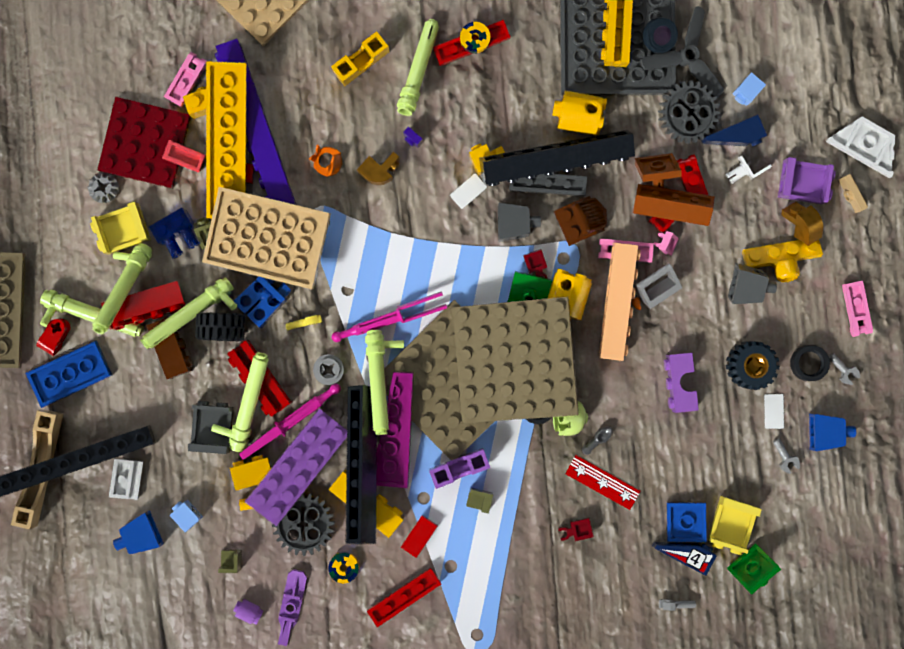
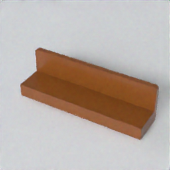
(673, 204)

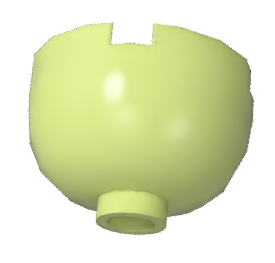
(571, 424)

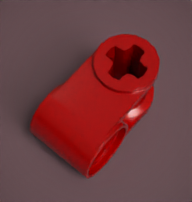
(52, 339)

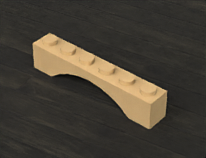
(45, 438)

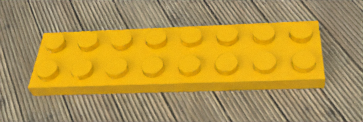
(225, 129)

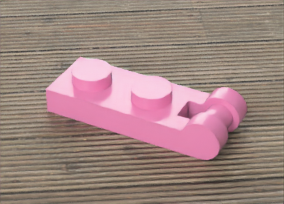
(185, 79)
(646, 249)
(857, 308)

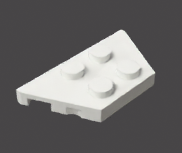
(867, 144)

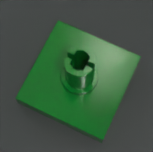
(529, 287)
(753, 569)

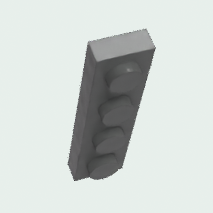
(552, 184)

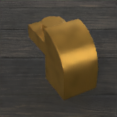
(377, 174)
(806, 220)

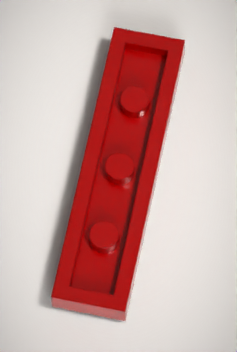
(453, 50)
(404, 597)

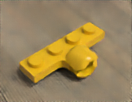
(782, 257)

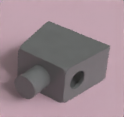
(515, 222)
(749, 285)

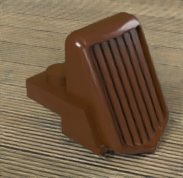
(582, 219)

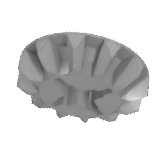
(111, 189)
(328, 379)

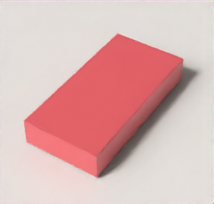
(183, 156)

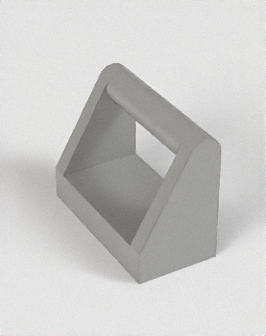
(661, 290)

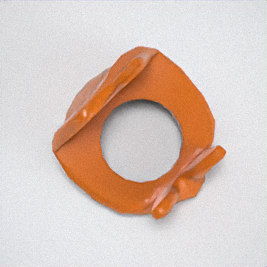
(335, 164)

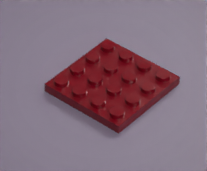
(138, 141)

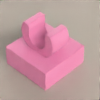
(668, 243)

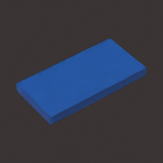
(69, 374)

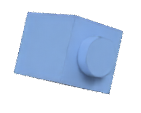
(748, 89)
(185, 515)

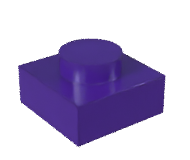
(412, 138)

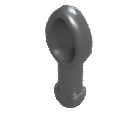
(601, 436)

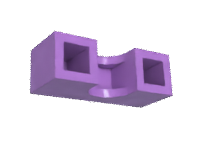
(680, 399)
(459, 467)

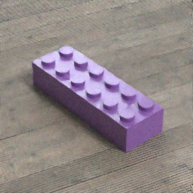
(297, 467)

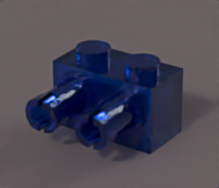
(173, 226)

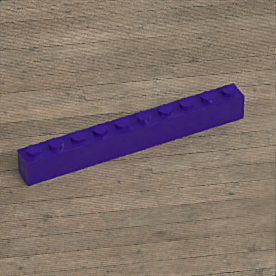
(258, 132)

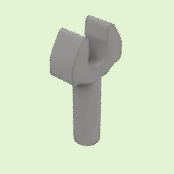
(845, 371)
(785, 457)
(671, 605)

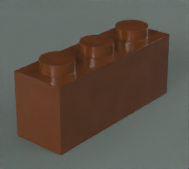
(172, 354)

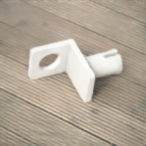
(743, 170)

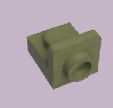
(201, 230)

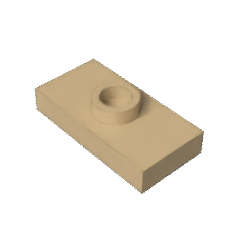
(852, 193)

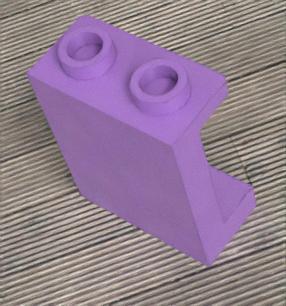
(806, 181)

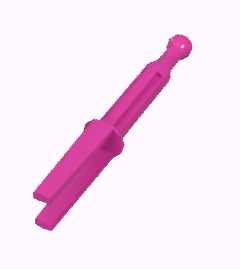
(389, 318)
(291, 420)

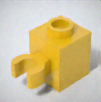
(482, 151)

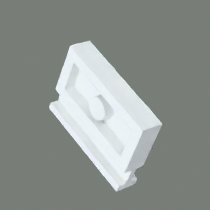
(125, 479)

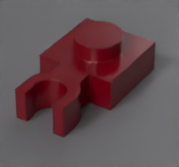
(536, 262)
(580, 529)

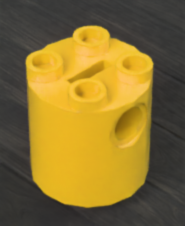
(580, 112)
(575, 288)

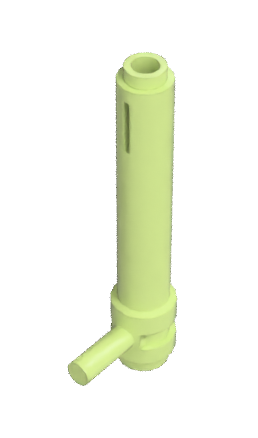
(410, 93)
(135, 264)
(212, 295)
(63, 303)
(375, 351)
(241, 429)

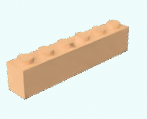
(618, 301)

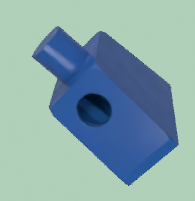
(828, 432)
(139, 535)

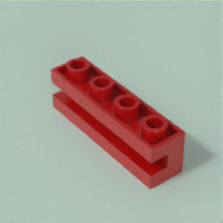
(148, 304)
(271, 395)

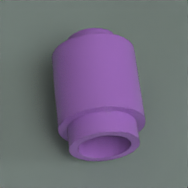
(248, 611)

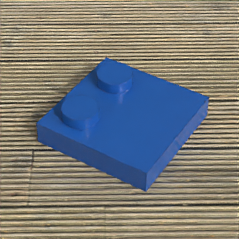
(686, 522)

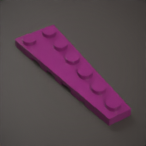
(394, 447)

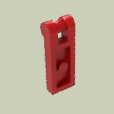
(692, 180)

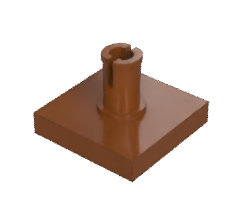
(658, 168)

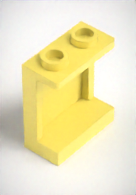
(120, 229)
(733, 525)

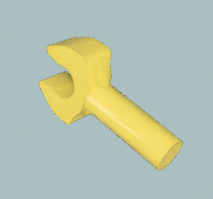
(304, 322)

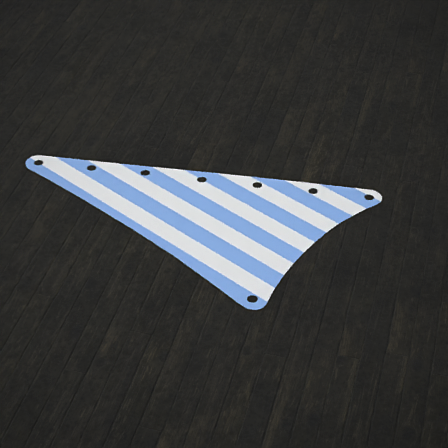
(402, 269)

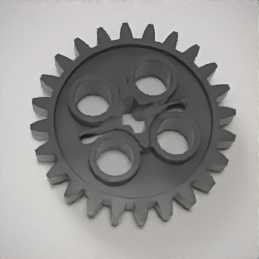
(701, 99)
(321, 524)

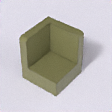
(479, 500)
(230, 561)

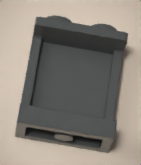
(203, 419)

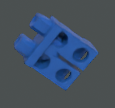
(264, 297)

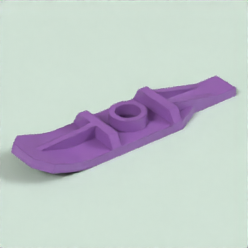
(292, 595)

